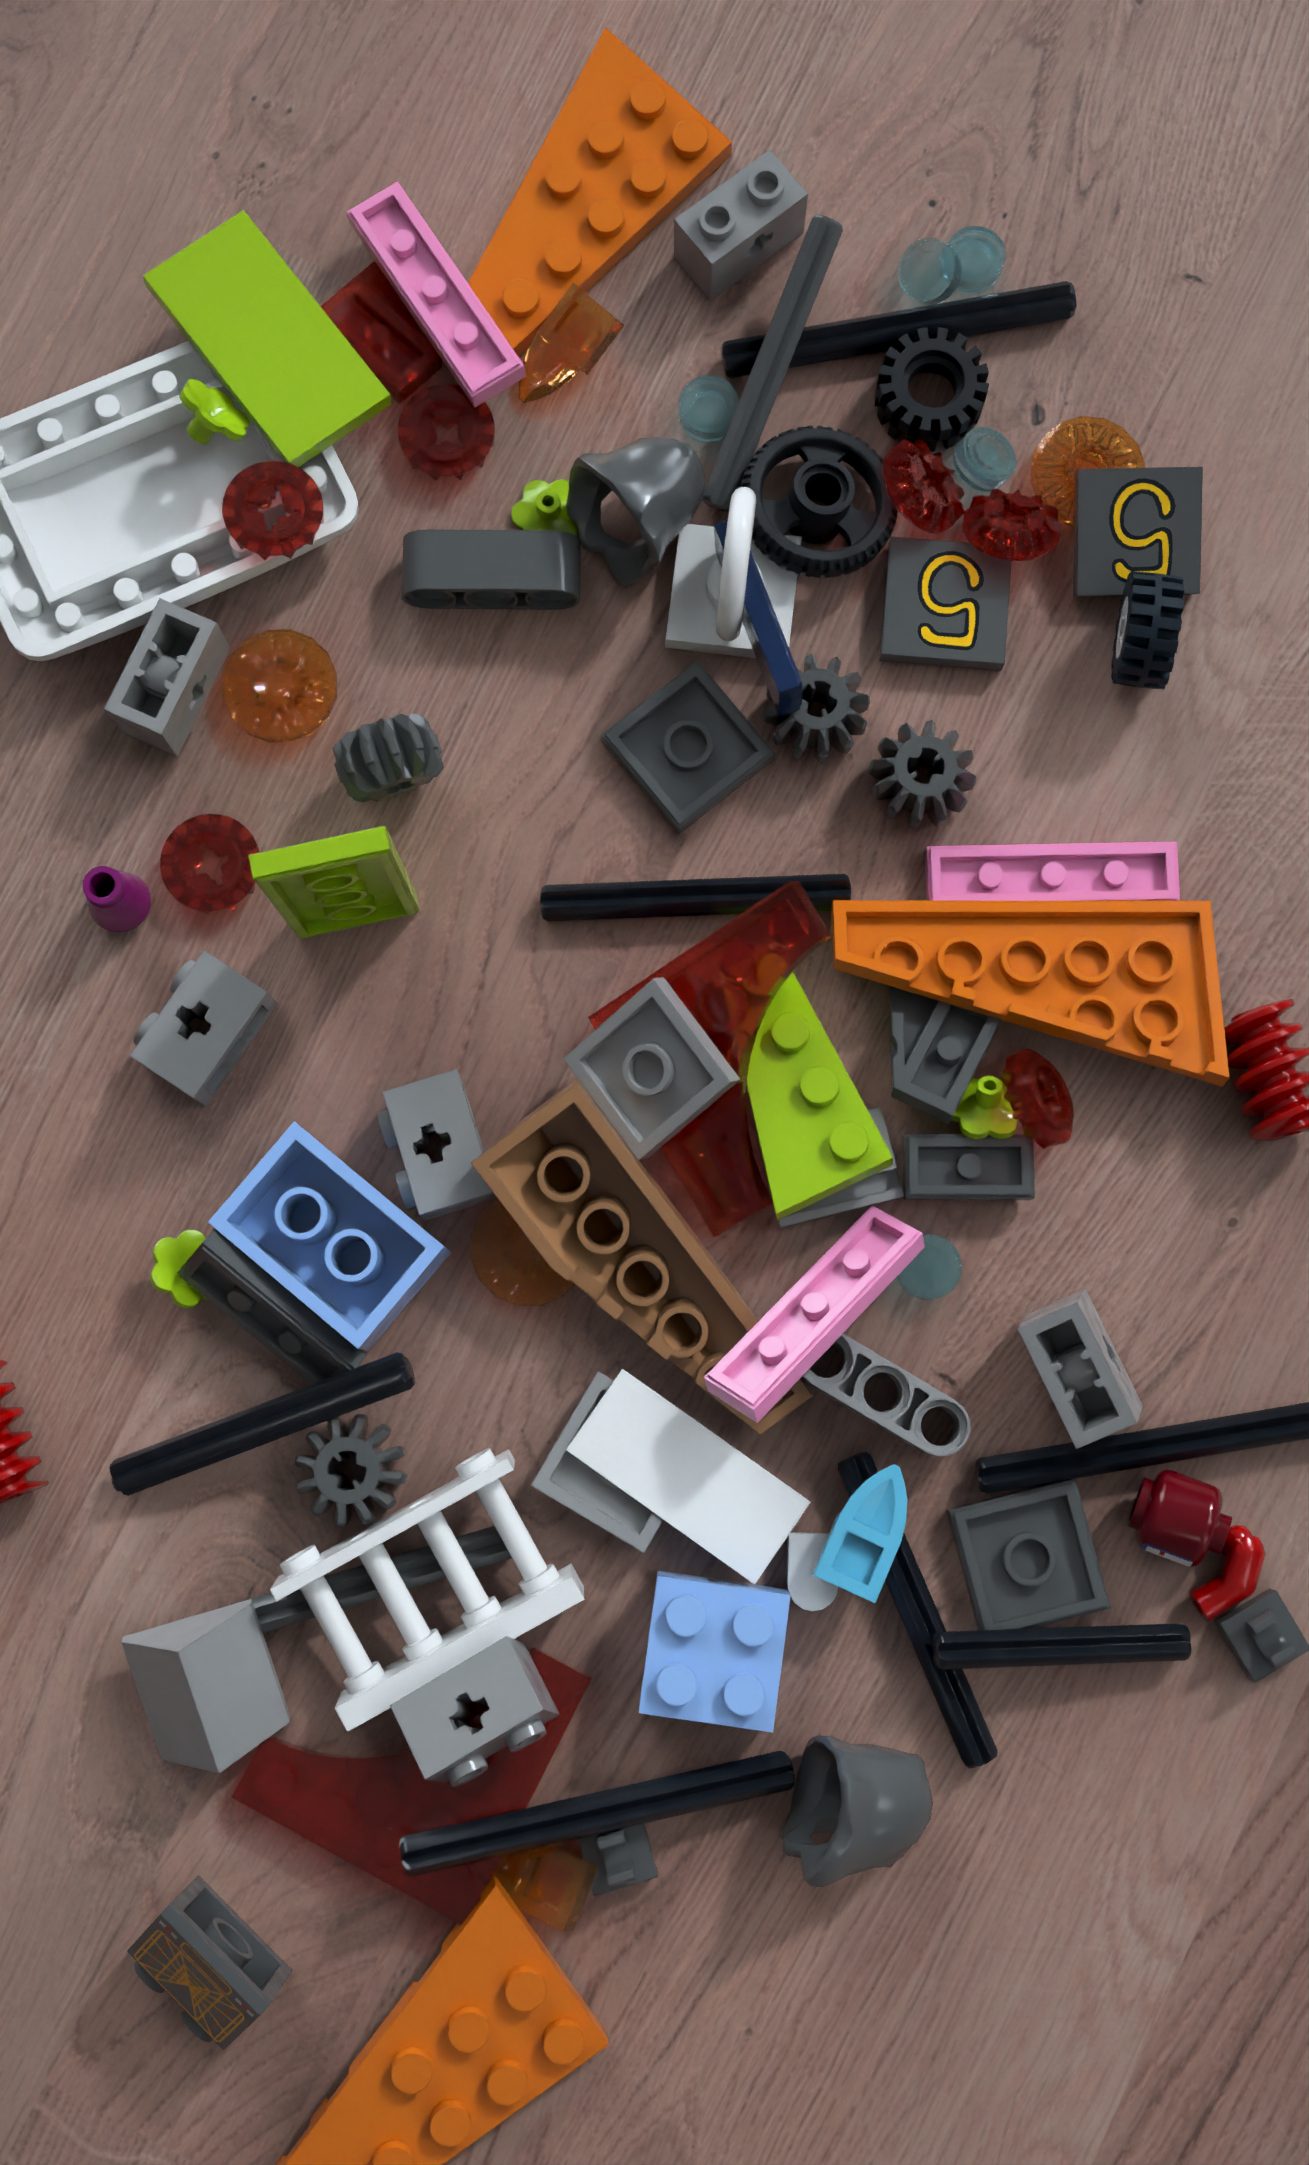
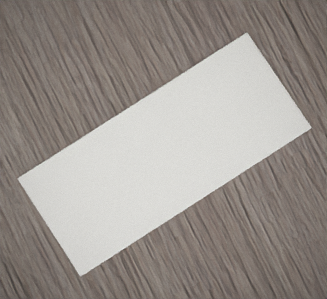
(688, 1476)

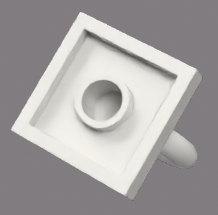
(710, 599)

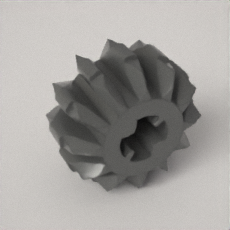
(836, 721)
(388, 757)
(898, 776)
(333, 1484)

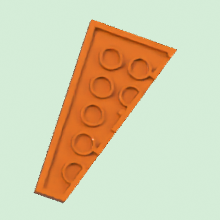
(597, 187)
(1090, 972)
(458, 2049)

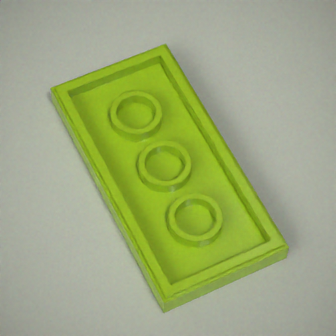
(267, 340)
(336, 882)

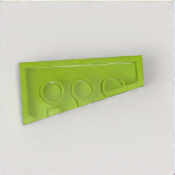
(807, 1108)

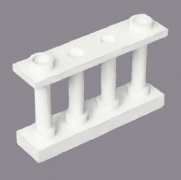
(427, 1652)

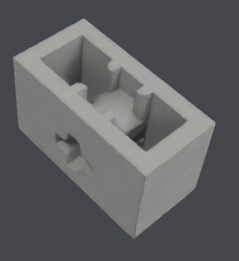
(740, 224)
(168, 677)
(189, 1058)
(426, 1108)
(1081, 1369)
(439, 1712)

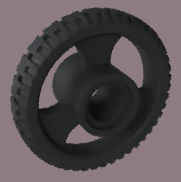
(827, 479)

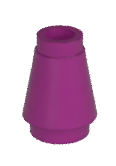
(122, 908)

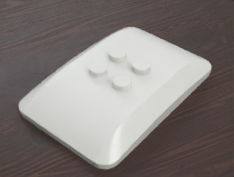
(124, 508)

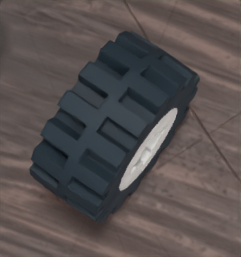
(1147, 630)

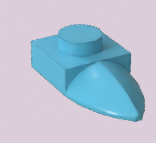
(866, 1536)

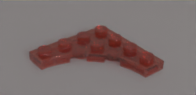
(727, 989)
(369, 1803)

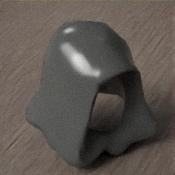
(657, 483)
(864, 1796)

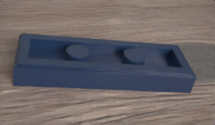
(766, 636)

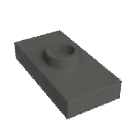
(967, 1168)

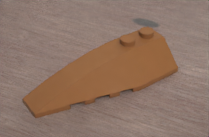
(620, 1237)

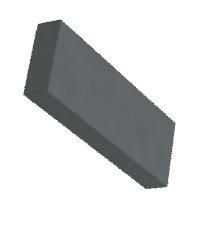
(268, 1310)

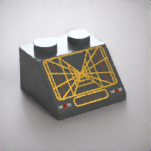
(209, 1964)

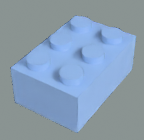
(329, 1237)

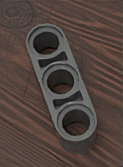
(491, 569)

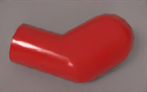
(1238, 1576)

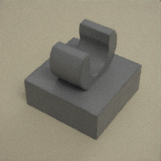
(1262, 1635)
(622, 1858)

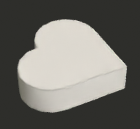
(802, 1555)

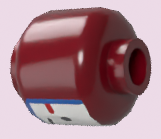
(1179, 1518)

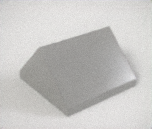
(207, 1686)

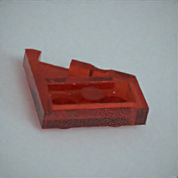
(383, 332)

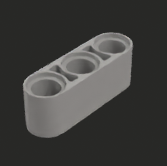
(911, 1404)

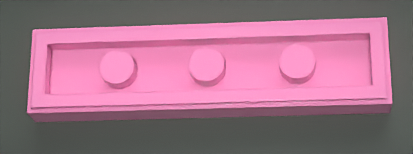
(436, 294)
(1054, 872)
(814, 1313)

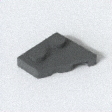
(935, 1051)

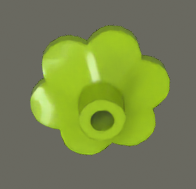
(213, 413)
(532, 511)
(985, 1110)
(169, 1258)

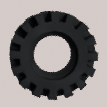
(935, 357)

